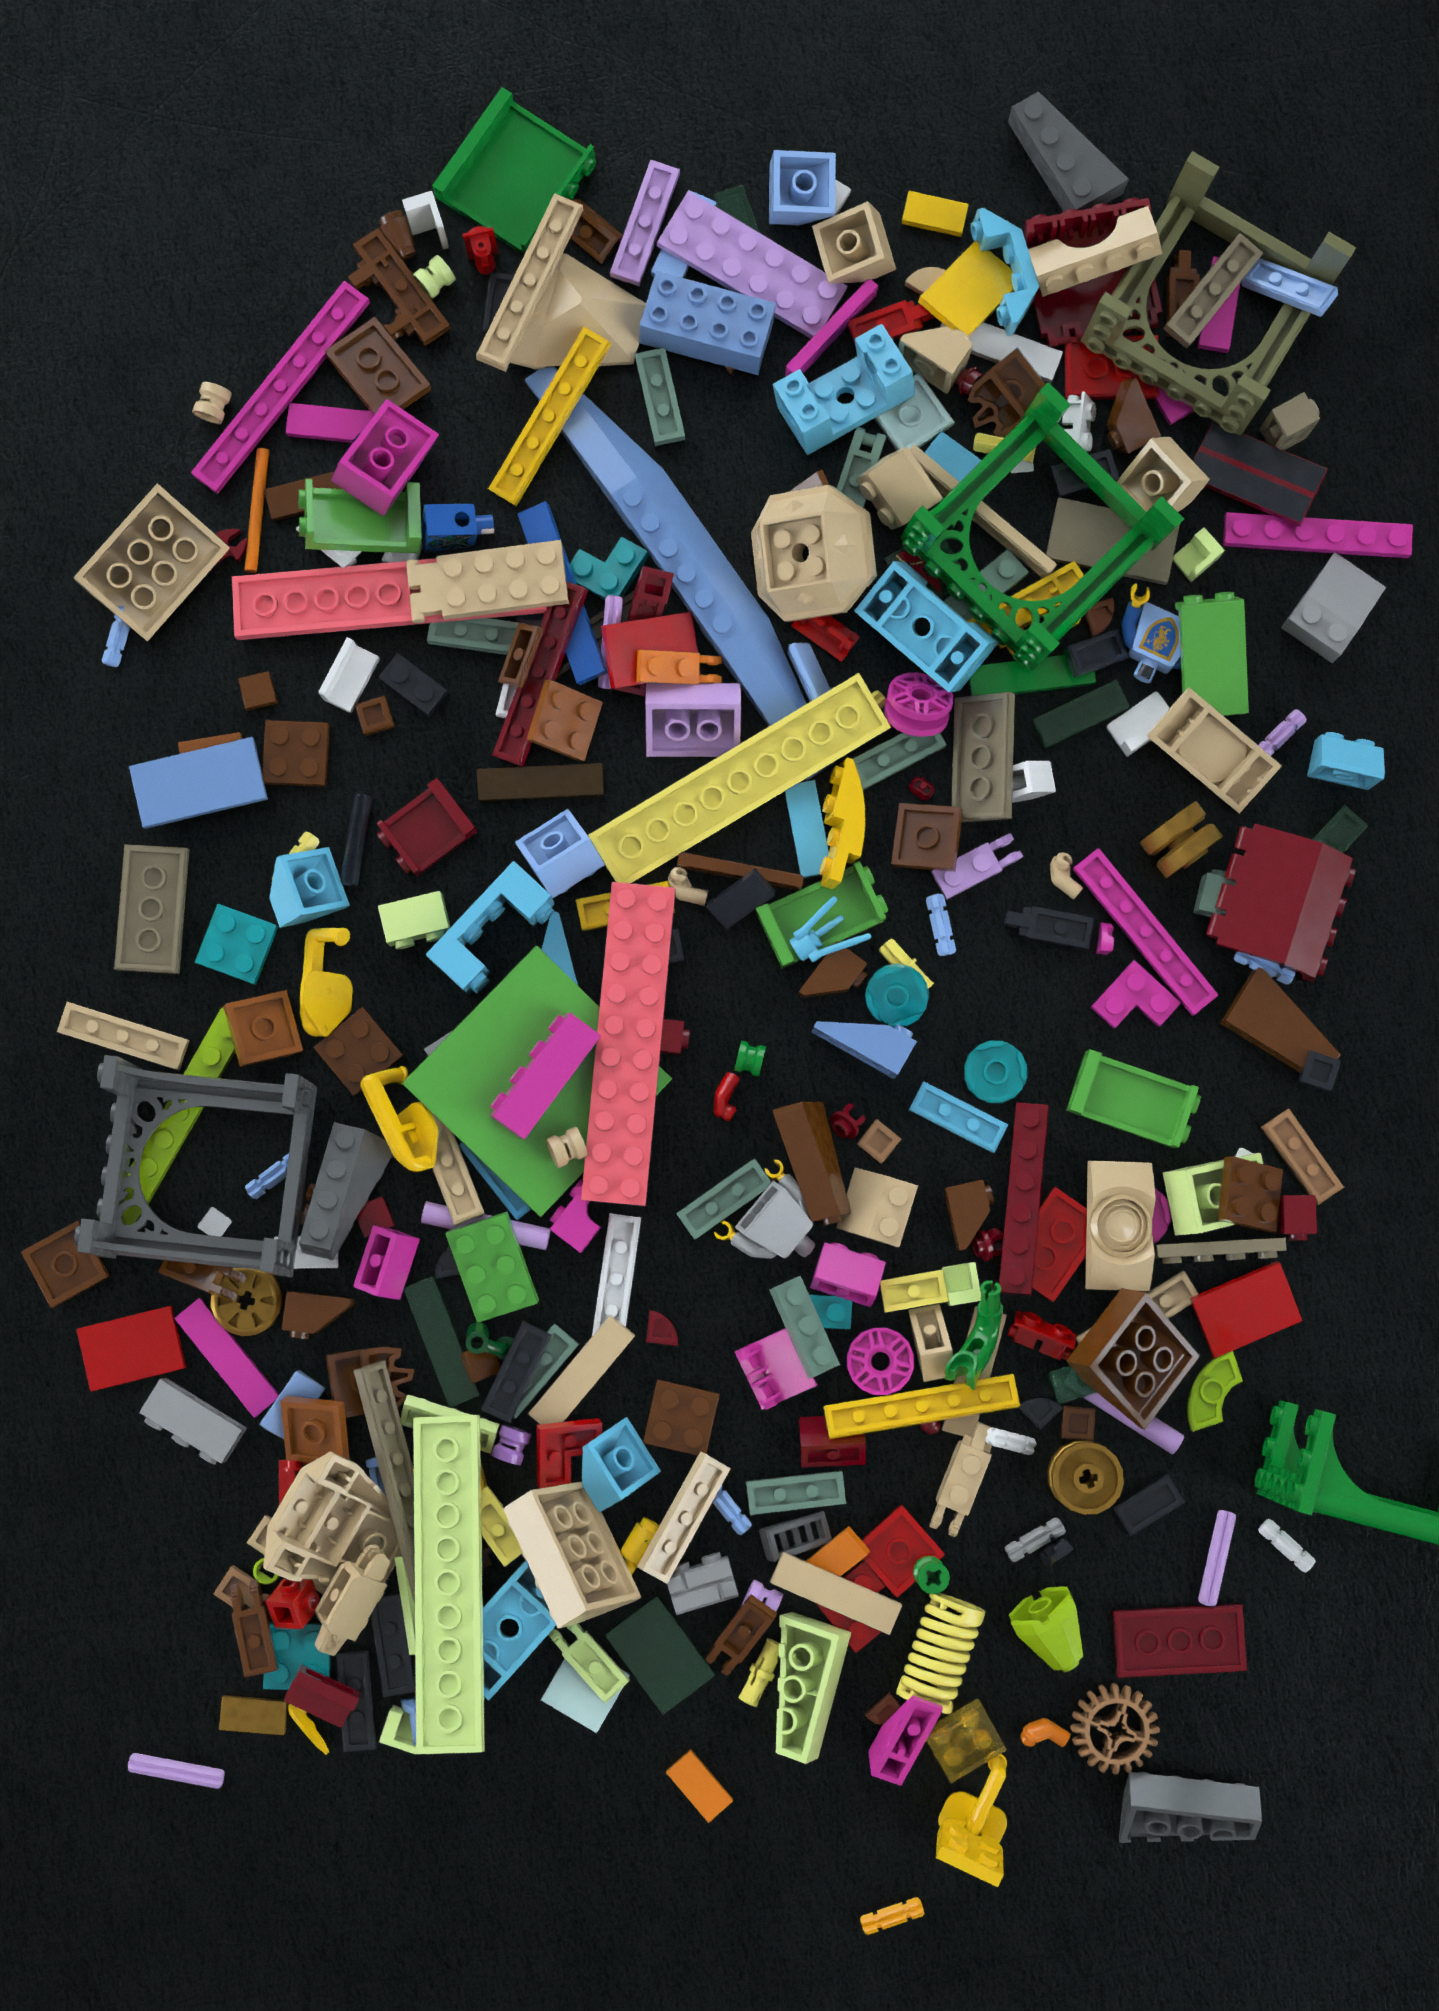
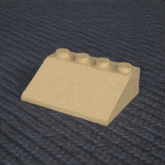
(151, 562)
(571, 1553)

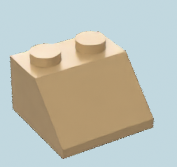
(854, 245)
(937, 355)
(1165, 472)
(898, 488)
(878, 1207)

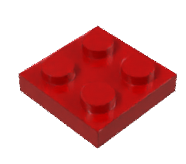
(896, 1548)

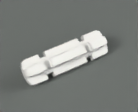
(1010, 1441)
(1286, 1545)

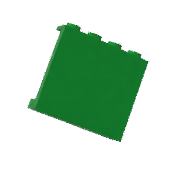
(511, 171)

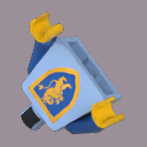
(1151, 637)

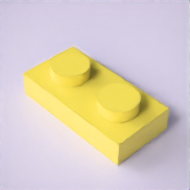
(913, 1291)

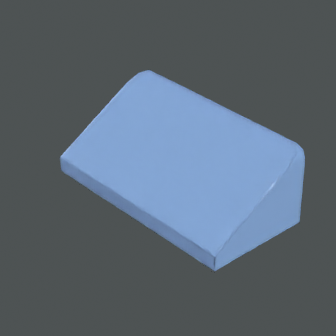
(808, 670)
(298, 1386)

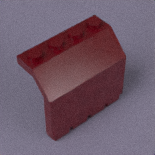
(1073, 307)
(1282, 899)

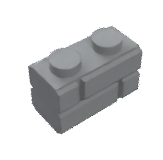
(702, 1583)

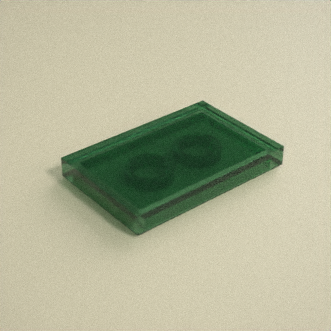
(660, 1654)

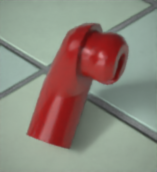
(722, 1096)

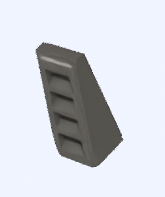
(769, 1543)

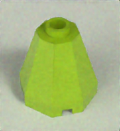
(1050, 1627)

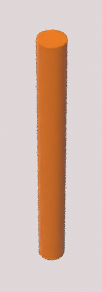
(256, 511)

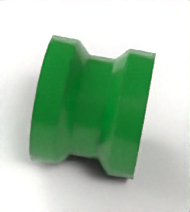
(750, 1058)
(925, 1569)

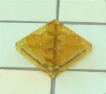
(965, 1740)

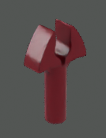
(237, 551)

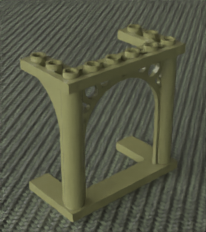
(1110, 318)

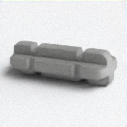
(1035, 1539)

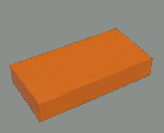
(840, 1553)
(699, 1785)

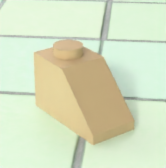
(930, 1341)

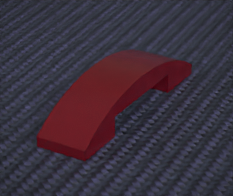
(648, 602)

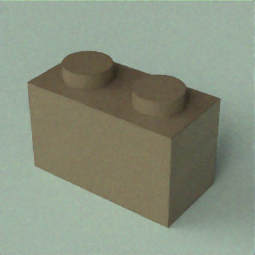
(1290, 422)

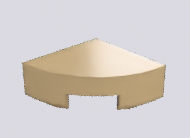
(923, 279)

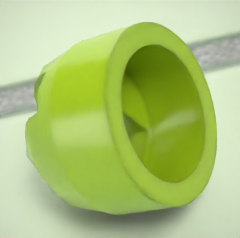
(262, 1578)

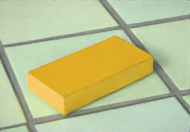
(935, 213)

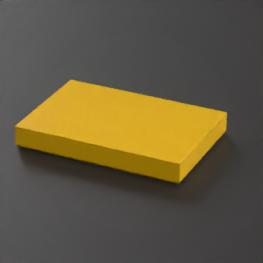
(968, 290)

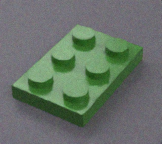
(492, 1267)

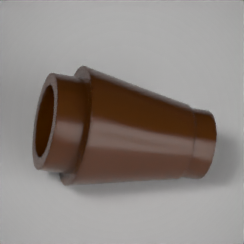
(398, 233)

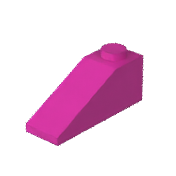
(902, 1739)

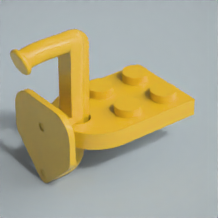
(974, 1828)

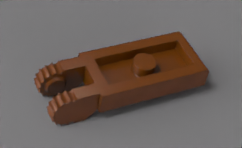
(202, 1276)
(253, 1632)
(742, 1633)

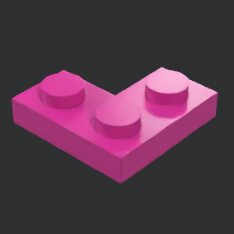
(1137, 989)

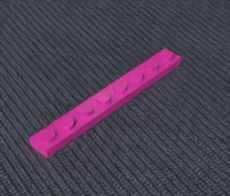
(280, 387)

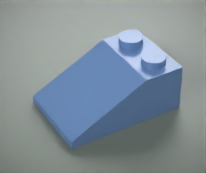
(875, 1045)

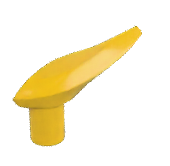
(307, 1727)

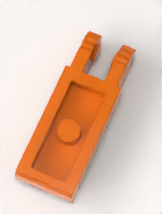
(674, 667)

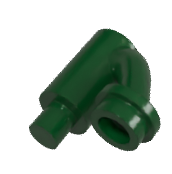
(478, 1341)

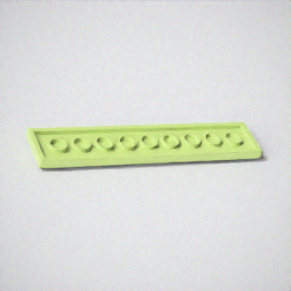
(448, 1585)

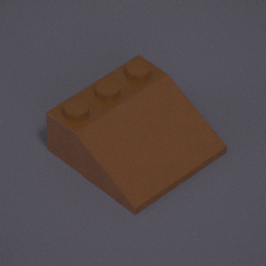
(1133, 1356)

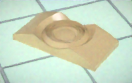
(1213, 750)
(1119, 1225)

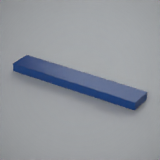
(583, 648)

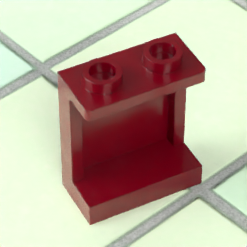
(426, 829)

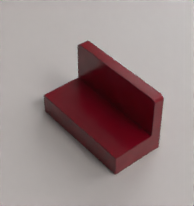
(821, 1451)
(321, 1696)

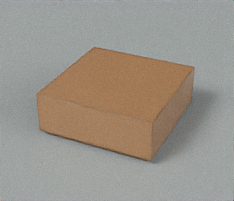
(878, 1141)

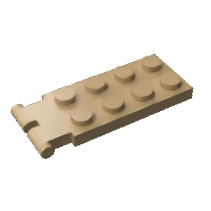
(488, 581)

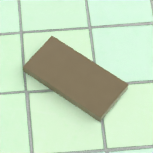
(1089, 531)
(983, 756)
(151, 909)

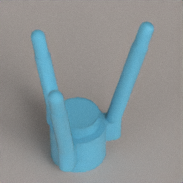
(807, 942)

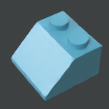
(1346, 761)

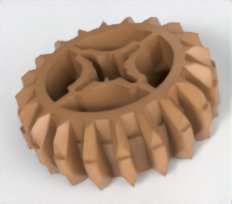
(1141, 1738)

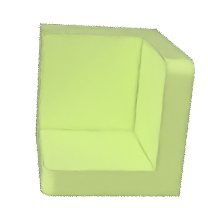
(1198, 554)
(962, 1283)
(398, 1730)

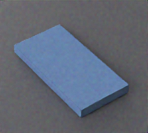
(198, 782)

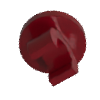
(844, 1124)
(984, 1245)

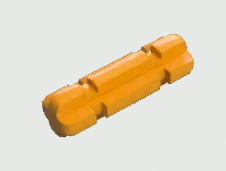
(892, 1916)

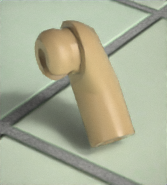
(1061, 875)
(684, 889)

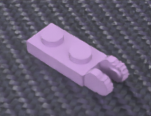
(975, 867)

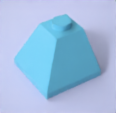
(306, 887)
(616, 1465)

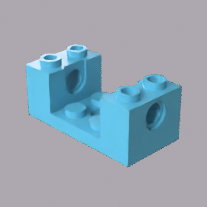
(876, 379)
(951, 647)
(512, 887)
(525, 1604)

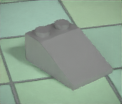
(1333, 608)

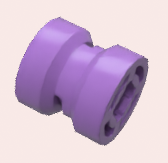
(513, 1437)

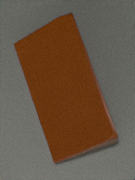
(595, 234)
(520, 655)

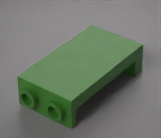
(344, 523)
(1215, 650)
(854, 902)
(1133, 1100)

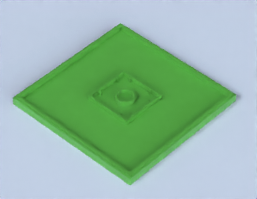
(481, 1057)

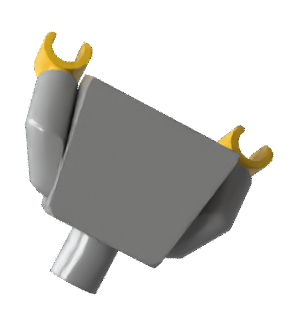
(774, 1222)

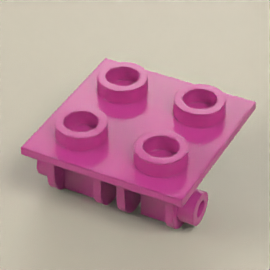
(774, 1369)

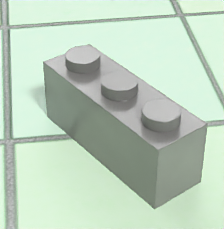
(192, 1421)

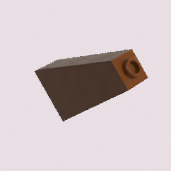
(1274, 1022)
(813, 1160)

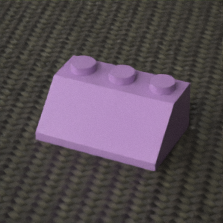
(692, 719)

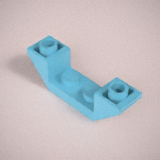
(996, 232)

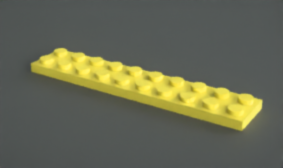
(739, 780)

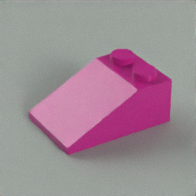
(384, 457)

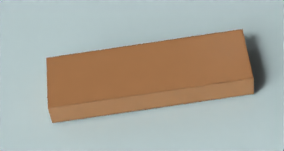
(1302, 1156)

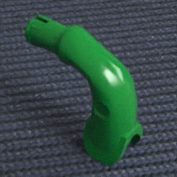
(982, 1340)

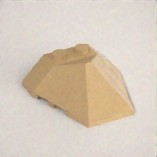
(574, 300)
(328, 1521)

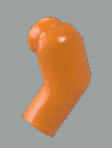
(1042, 1730)

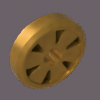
(257, 1317)

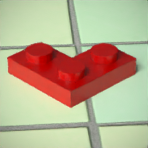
(557, 1444)
(860, 1633)

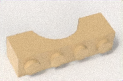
(1065, 266)

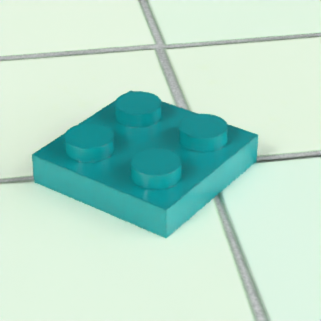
(236, 944)
(293, 1649)

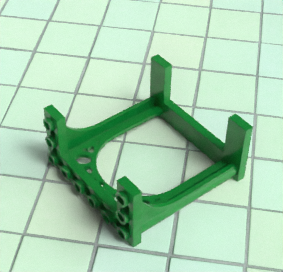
(929, 529)
(1316, 1482)

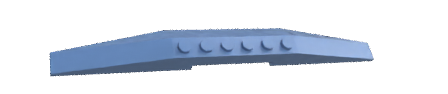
(682, 545)

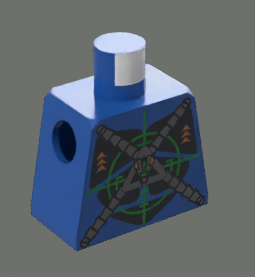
(443, 528)

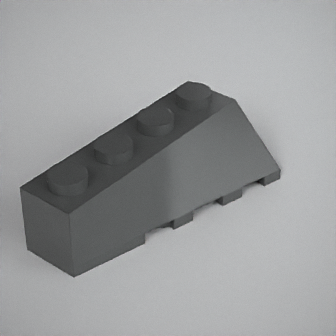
(345, 1180)
(1188, 1809)

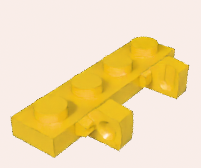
(1044, 589)

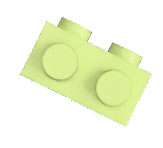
(414, 920)

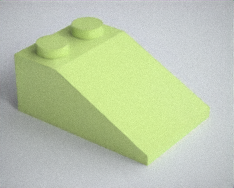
(1195, 1196)

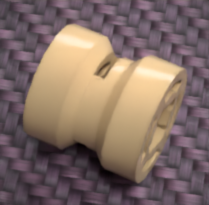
(212, 402)
(572, 1142)

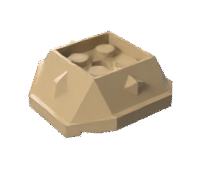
(838, 559)

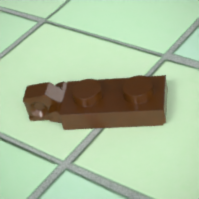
(1180, 283)

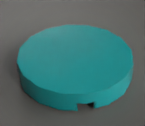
(897, 995)
(995, 1071)

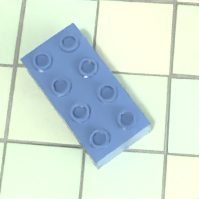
(707, 323)

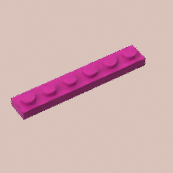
(1318, 535)
(1145, 932)

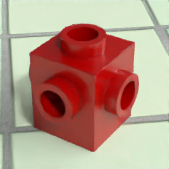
(293, 1603)

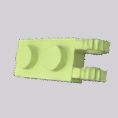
(591, 1662)

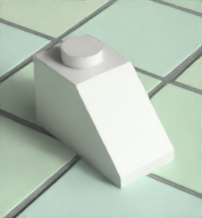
(1032, 780)

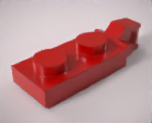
(896, 318)

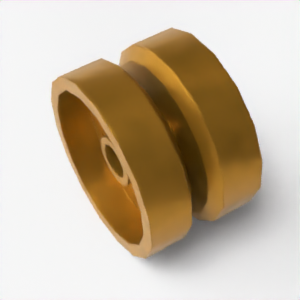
(1181, 840)
(1104, 1479)

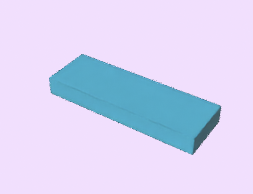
(807, 827)
(958, 1117)

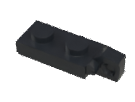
(1052, 926)

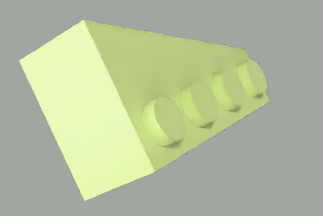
(807, 1683)

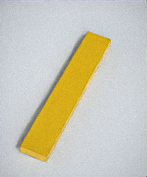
(550, 416)
(921, 1406)

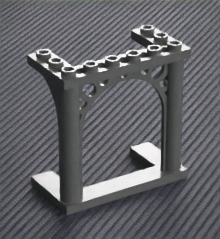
(132, 1086)

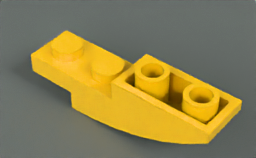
(847, 814)

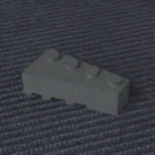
(1064, 156)

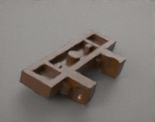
(385, 268)

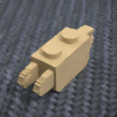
(963, 1478)
(351, 1599)

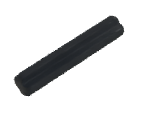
(356, 840)

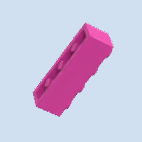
(545, 1075)

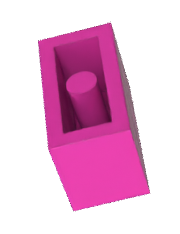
(386, 1262)
(848, 1274)

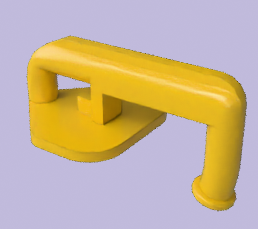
(323, 995)
(409, 1134)

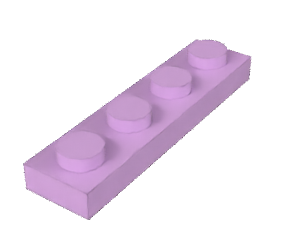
(644, 223)

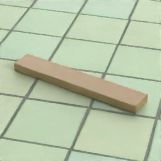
(529, 282)
(989, 520)

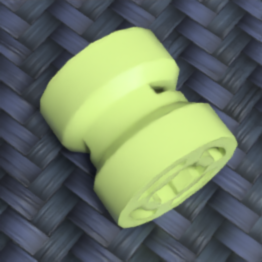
(434, 276)

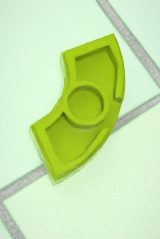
(1210, 1390)

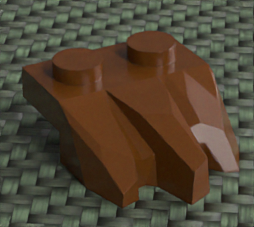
(1006, 392)
(343, 1381)

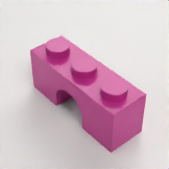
(573, 1222)

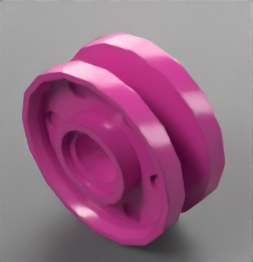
(917, 705)
(894, 1375)

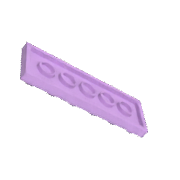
(750, 264)

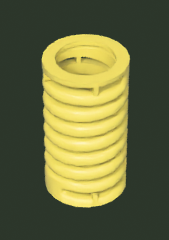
(953, 1658)

